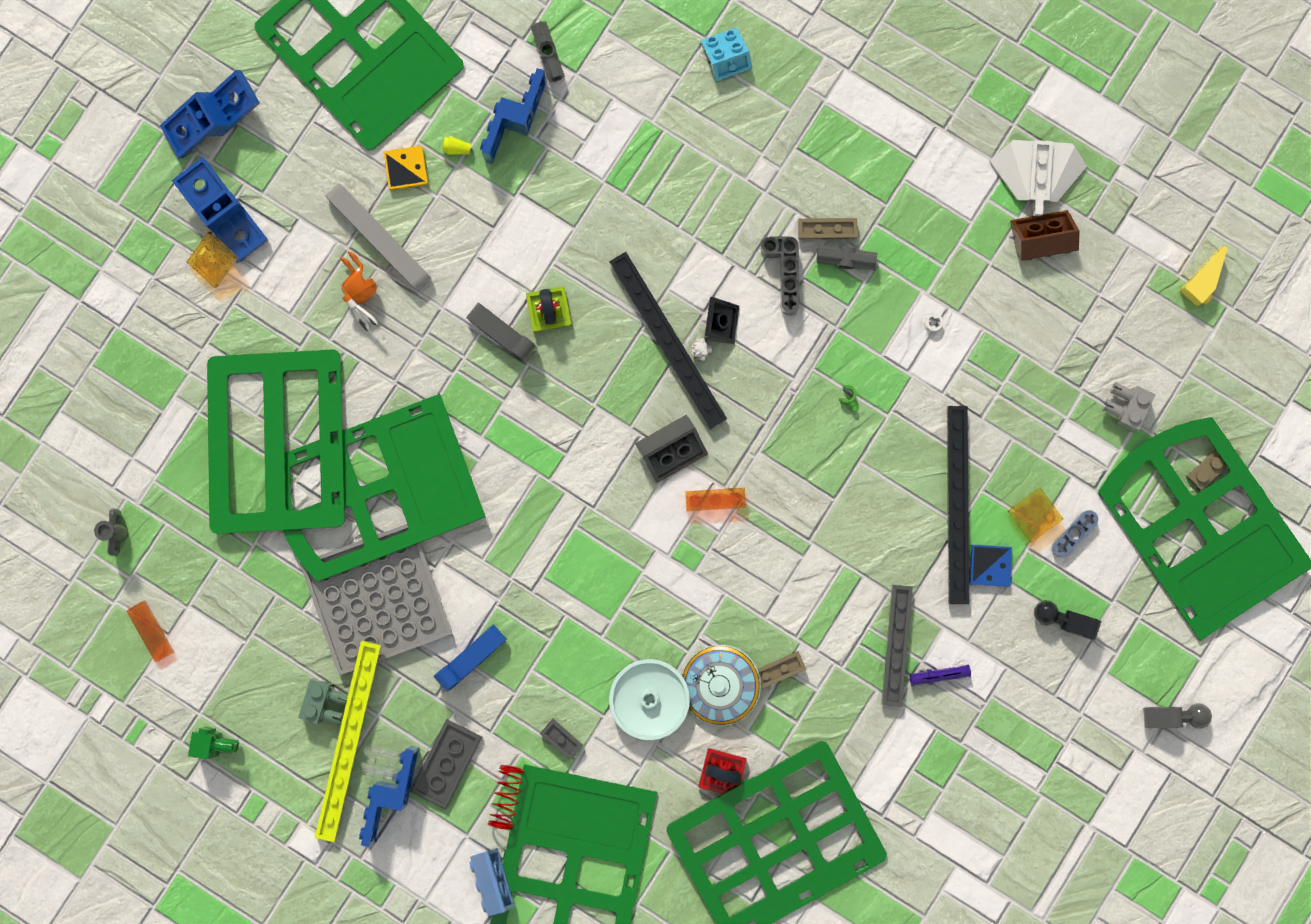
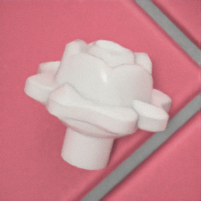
(700, 349)

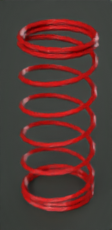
(506, 769)

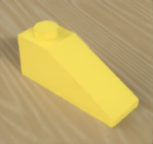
(1205, 280)

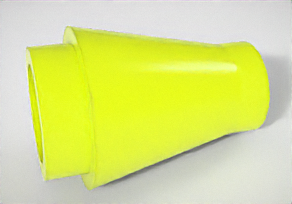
(454, 146)

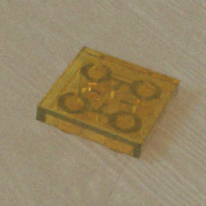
(212, 259)
(1035, 515)

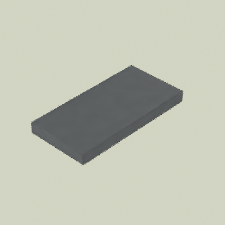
(446, 763)

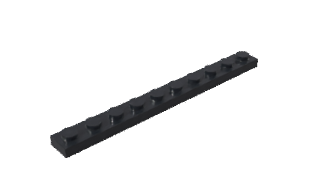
(668, 340)
(957, 505)

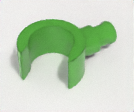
(851, 402)

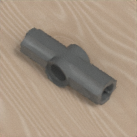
(544, 41)
(846, 257)

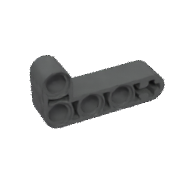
(785, 275)
(502, 333)

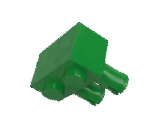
(207, 743)

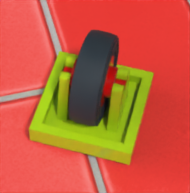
(548, 309)

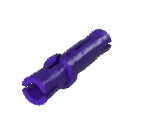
(939, 675)

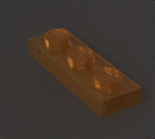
(715, 499)
(150, 631)

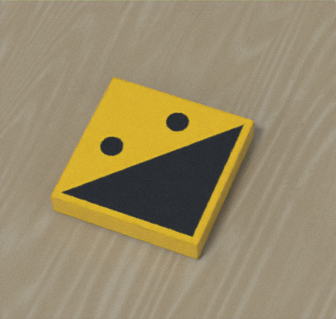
(405, 168)

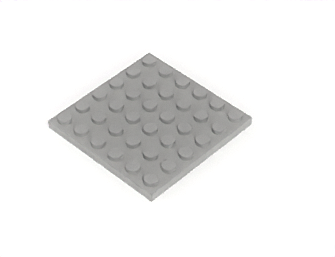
(379, 603)

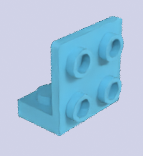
(727, 54)

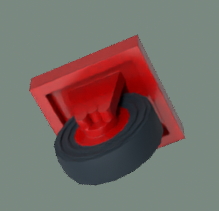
(721, 771)

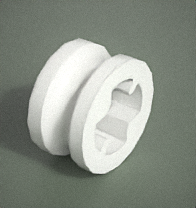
(932, 328)

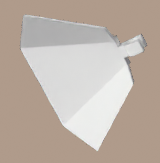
(1038, 170)

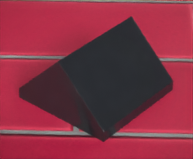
(721, 321)

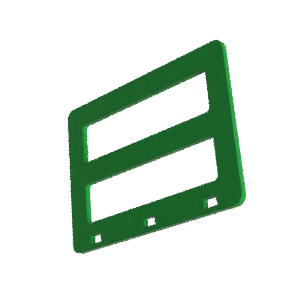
(276, 515)

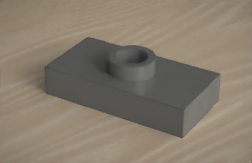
(561, 739)

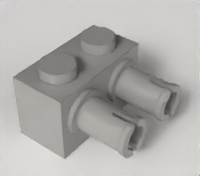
(1135, 407)

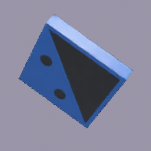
(990, 565)

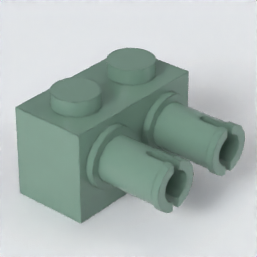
(315, 702)

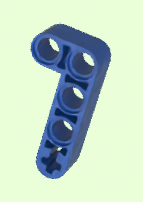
(470, 658)

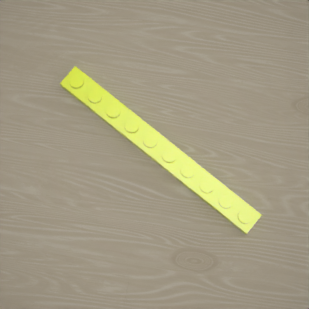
(348, 741)

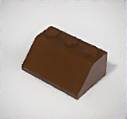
(1045, 235)

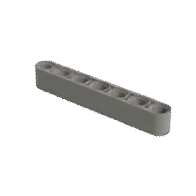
(378, 237)

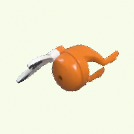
(358, 291)

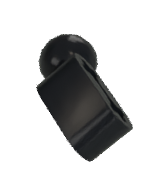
(1047, 613)

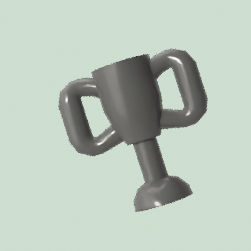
(112, 531)

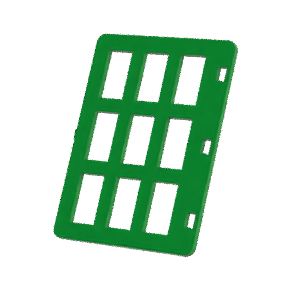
(819, 881)

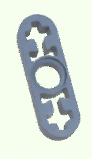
(1068, 547)

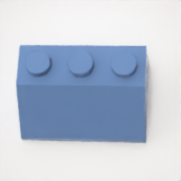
(492, 882)

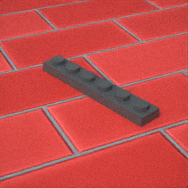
(897, 645)

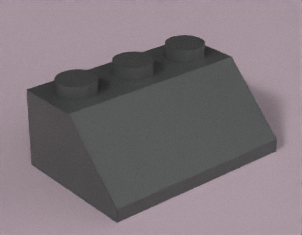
(671, 448)

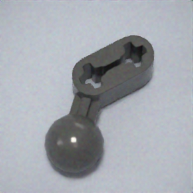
(1197, 716)

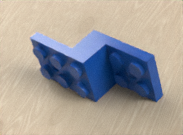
(209, 114)
(513, 116)
(219, 209)
(388, 796)

